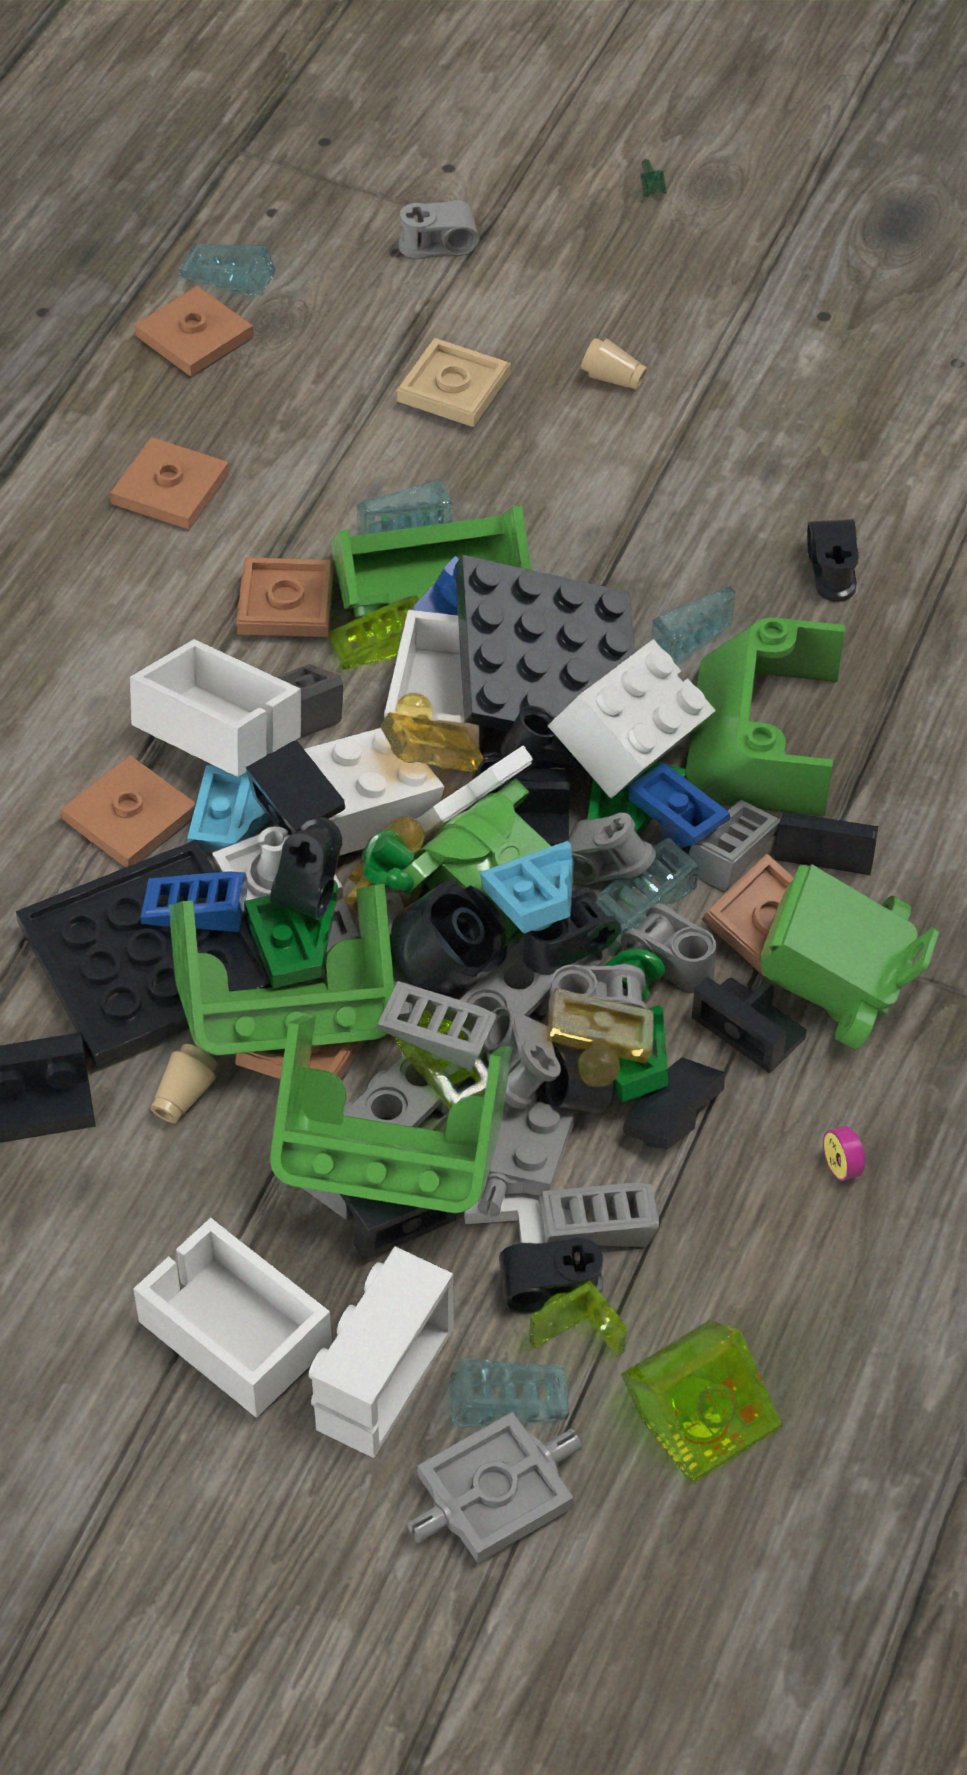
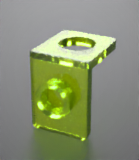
(570, 1309)

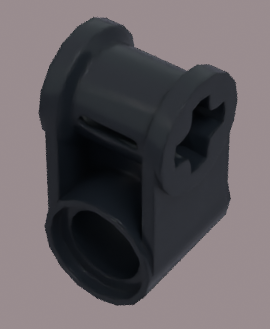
(833, 557)
(308, 868)
(572, 938)
(569, 1089)
(541, 1270)

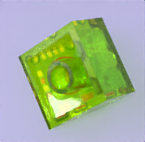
(703, 1398)

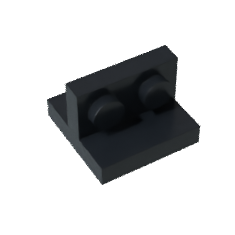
(44, 1088)

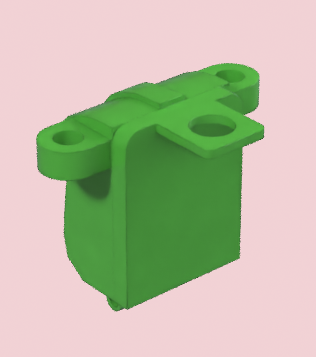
(478, 841)
(843, 950)

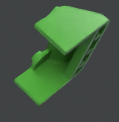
(408, 561)
(746, 758)
(257, 1019)
(378, 1159)

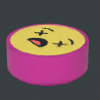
(844, 1153)

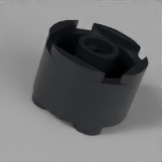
(448, 939)

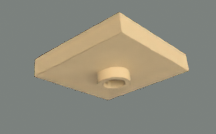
(453, 382)

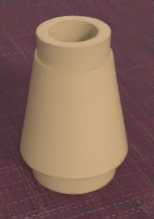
(613, 365)
(183, 1082)

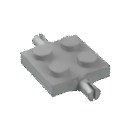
(527, 1152)
(495, 1486)

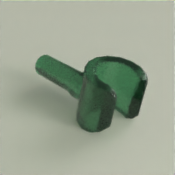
(652, 180)

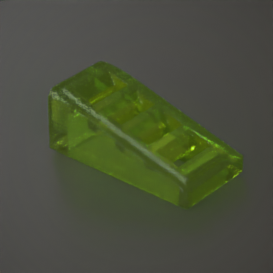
(375, 623)
(432, 1070)

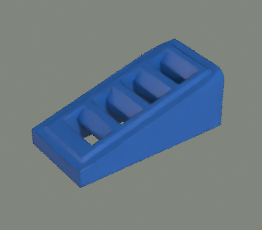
(211, 886)

